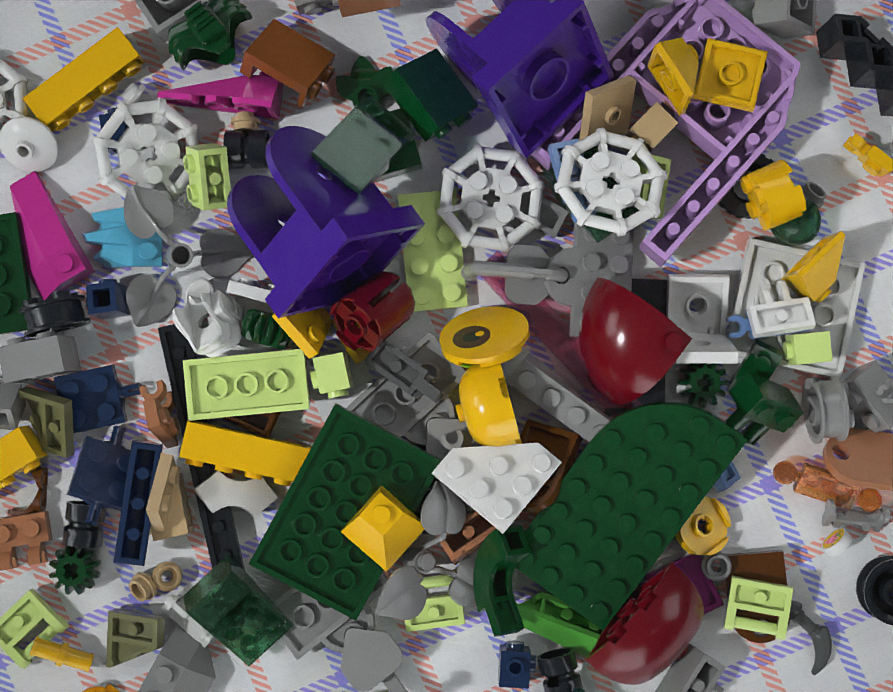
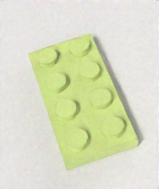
(434, 257)
(246, 384)

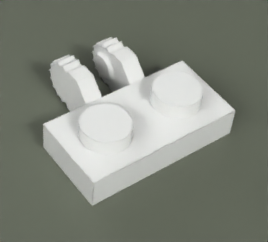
(781, 316)

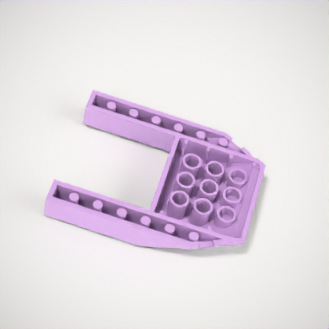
(725, 133)

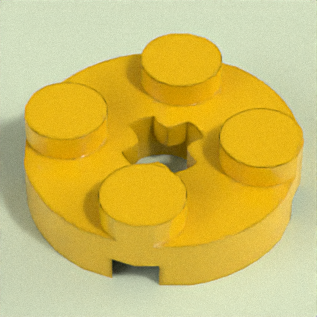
(714, 537)

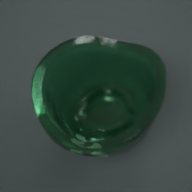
(801, 229)

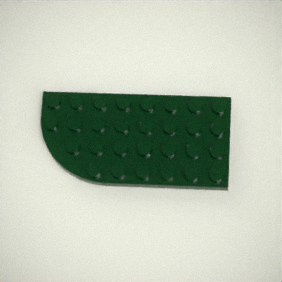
(626, 504)

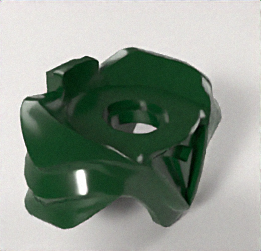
(207, 32)

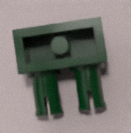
(765, 405)

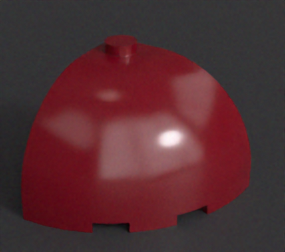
(626, 342)
(649, 629)

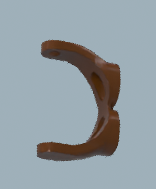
(39, 503)

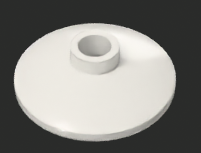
(35, 137)

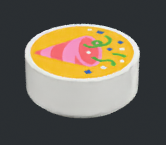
(837, 542)

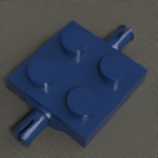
(95, 397)
(101, 474)

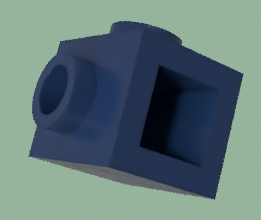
(107, 299)
(515, 665)

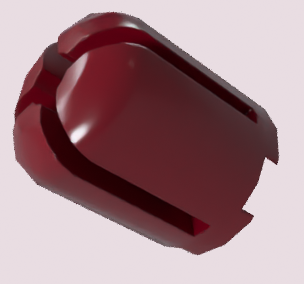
(374, 310)

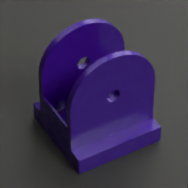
(529, 64)
(329, 229)

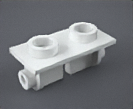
(175, 609)

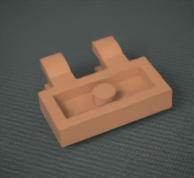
(158, 415)
(24, 530)

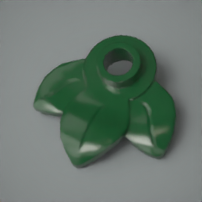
(363, 82)

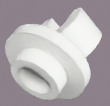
(134, 94)

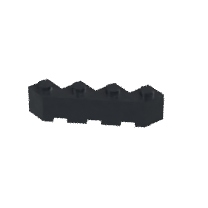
(866, 56)

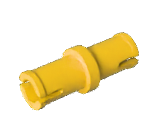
(61, 654)

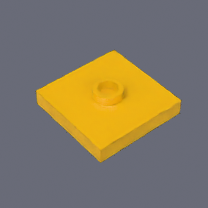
(730, 75)

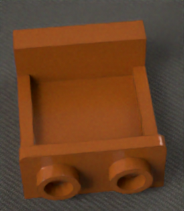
(290, 60)

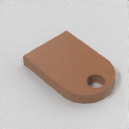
(867, 459)

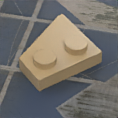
(161, 492)

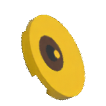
(484, 336)

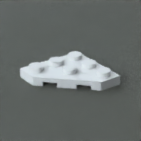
(497, 479)

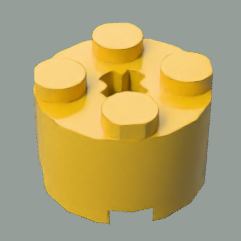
(773, 195)

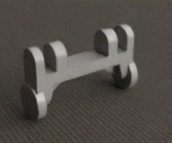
(866, 520)

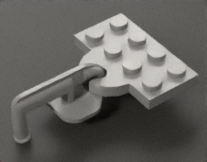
(533, 275)
(416, 419)
(367, 654)

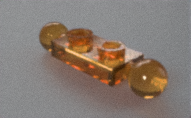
(821, 485)

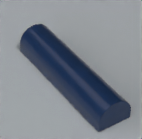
(134, 521)

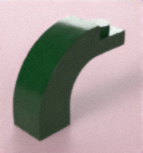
(494, 577)

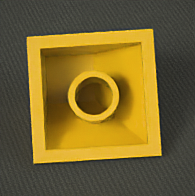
(675, 70)
(817, 269)
(383, 528)

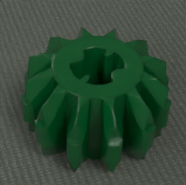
(263, 329)
(709, 391)
(65, 565)

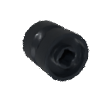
(246, 149)
(78, 532)
(559, 671)

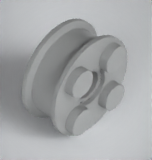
(827, 409)

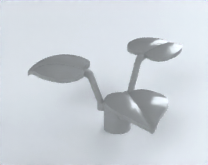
(147, 213)
(403, 594)

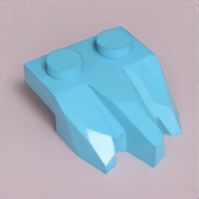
(119, 245)

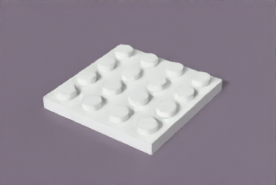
(767, 264)

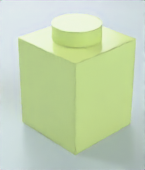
(807, 348)

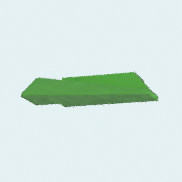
(559, 623)

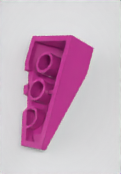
(232, 95)
(49, 245)

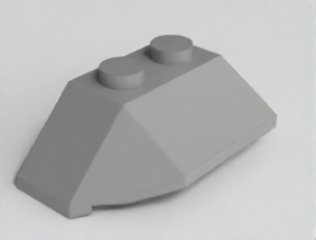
(180, 666)

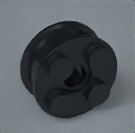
(55, 314)
(873, 588)

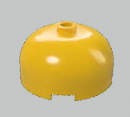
(487, 407)

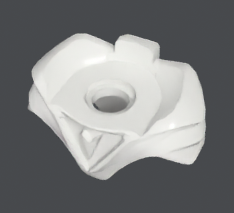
(206, 301)

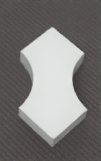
(220, 492)

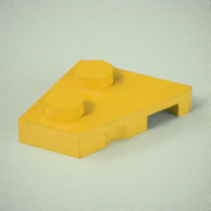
(307, 329)

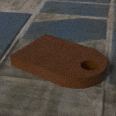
(563, 446)
(761, 566)

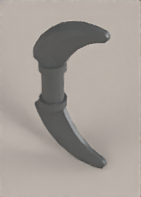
(820, 636)

